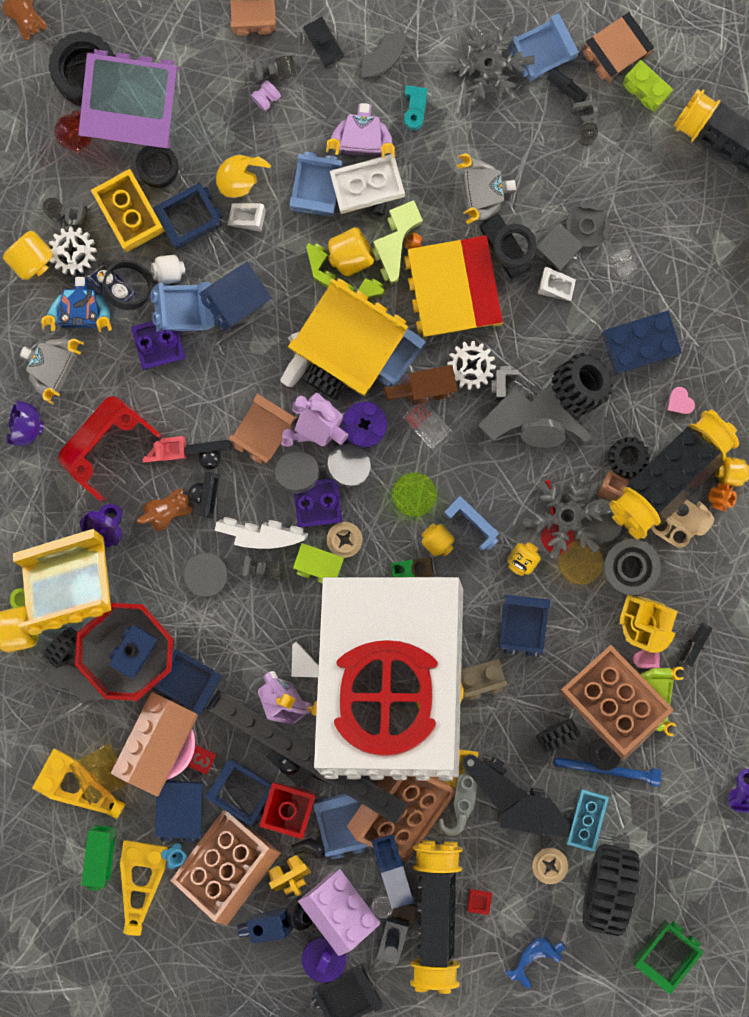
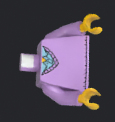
(362, 135)
(282, 700)

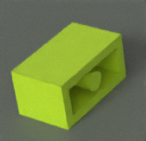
(317, 563)

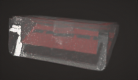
(427, 424)

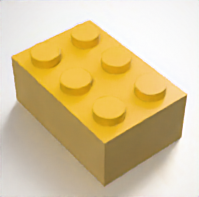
(127, 210)

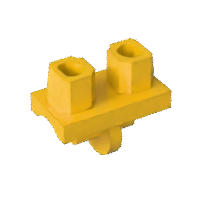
(282, 880)

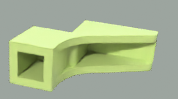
(389, 248)

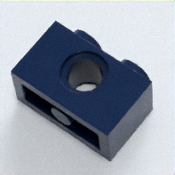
(132, 665)

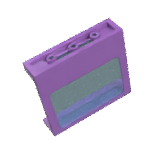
(128, 99)

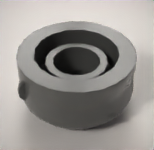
(649, 571)

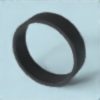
(132, 265)

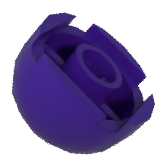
(24, 424)

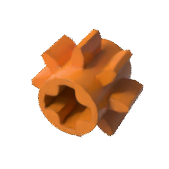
(722, 497)

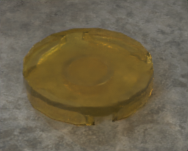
(580, 564)

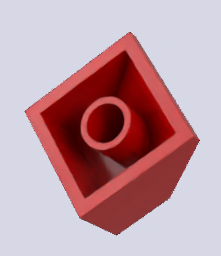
(287, 809)

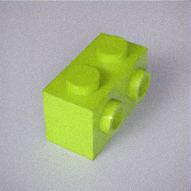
(647, 86)

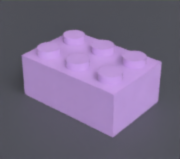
(339, 912)

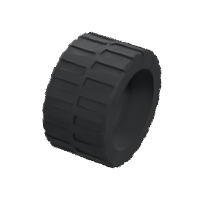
(64, 52)

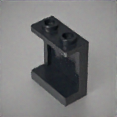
(347, 995)

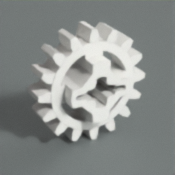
(82, 251)
(478, 373)

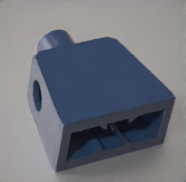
(265, 926)

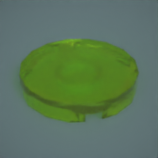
(414, 494)

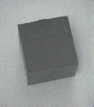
(559, 248)

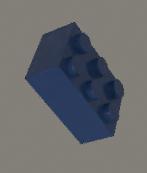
(641, 342)

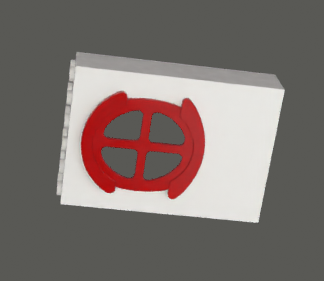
(390, 621)

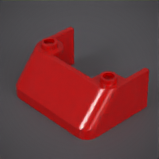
(73, 454)

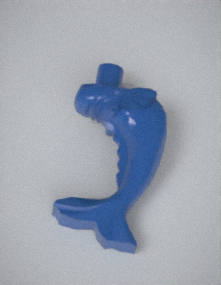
(537, 948)

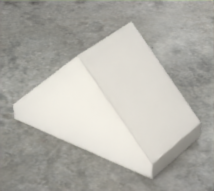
(247, 216)
(556, 285)
(302, 663)

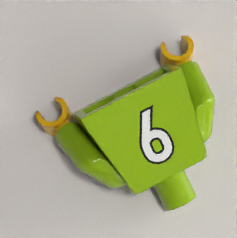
(660, 681)

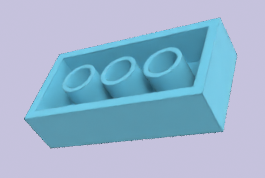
(587, 820)

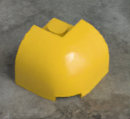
(647, 623)

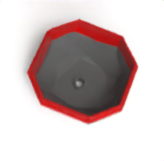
(103, 634)

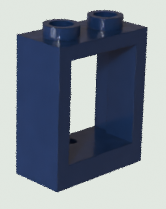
(179, 242)
(220, 781)
(392, 871)

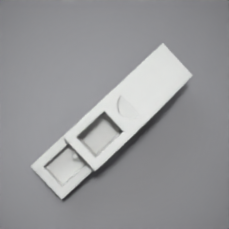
(270, 536)

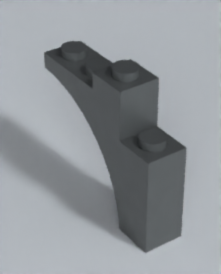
(517, 410)

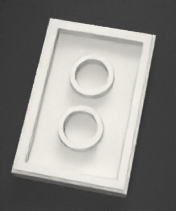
(367, 183)

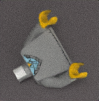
(483, 188)
(50, 365)

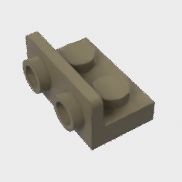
(482, 678)

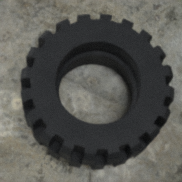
(611, 890)

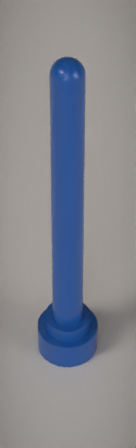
(651, 776)

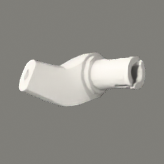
(295, 369)

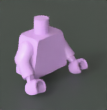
(317, 422)

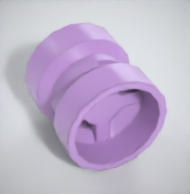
(265, 95)

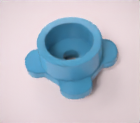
(176, 861)

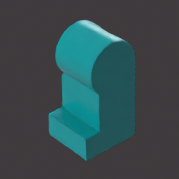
(415, 115)

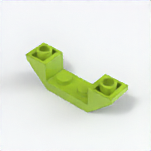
(318, 257)

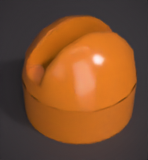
(413, 240)

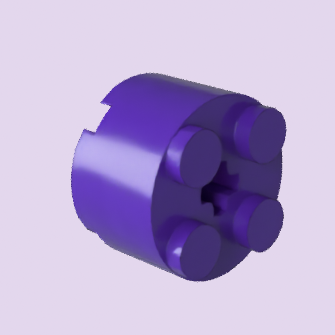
(370, 413)

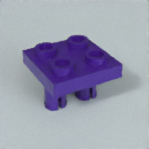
(157, 347)
(319, 505)

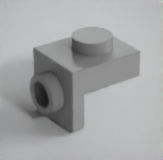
(498, 385)

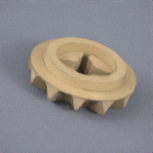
(342, 529)
(551, 876)

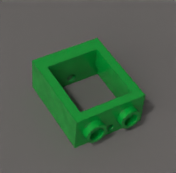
(98, 857)
(684, 967)

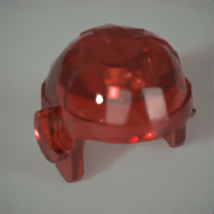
(67, 132)

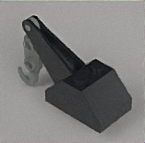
(518, 808)

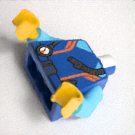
(78, 309)

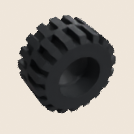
(582, 383)

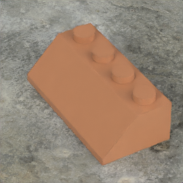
(154, 744)

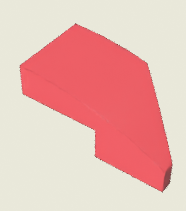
(167, 449)

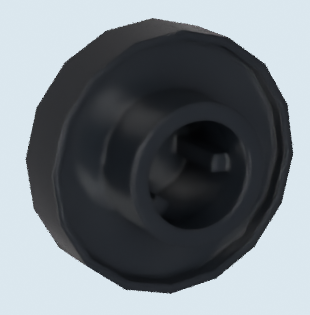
(602, 755)
(297, 917)

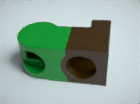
(413, 568)

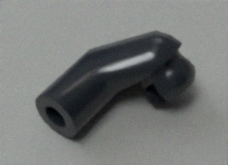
(311, 846)

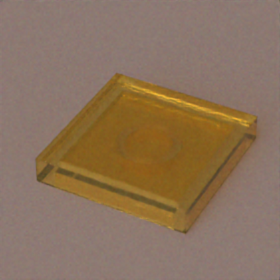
(95, 775)

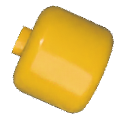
(350, 252)
(28, 256)
(11, 636)

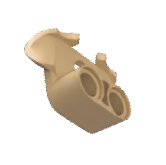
(696, 522)

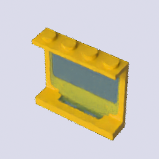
(64, 581)

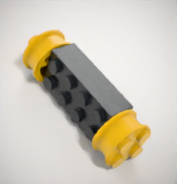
(722, 131)
(674, 474)
(436, 953)

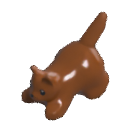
(25, 16)
(162, 511)

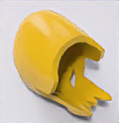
(234, 179)

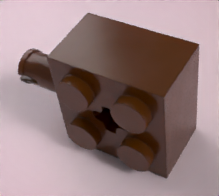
(424, 384)

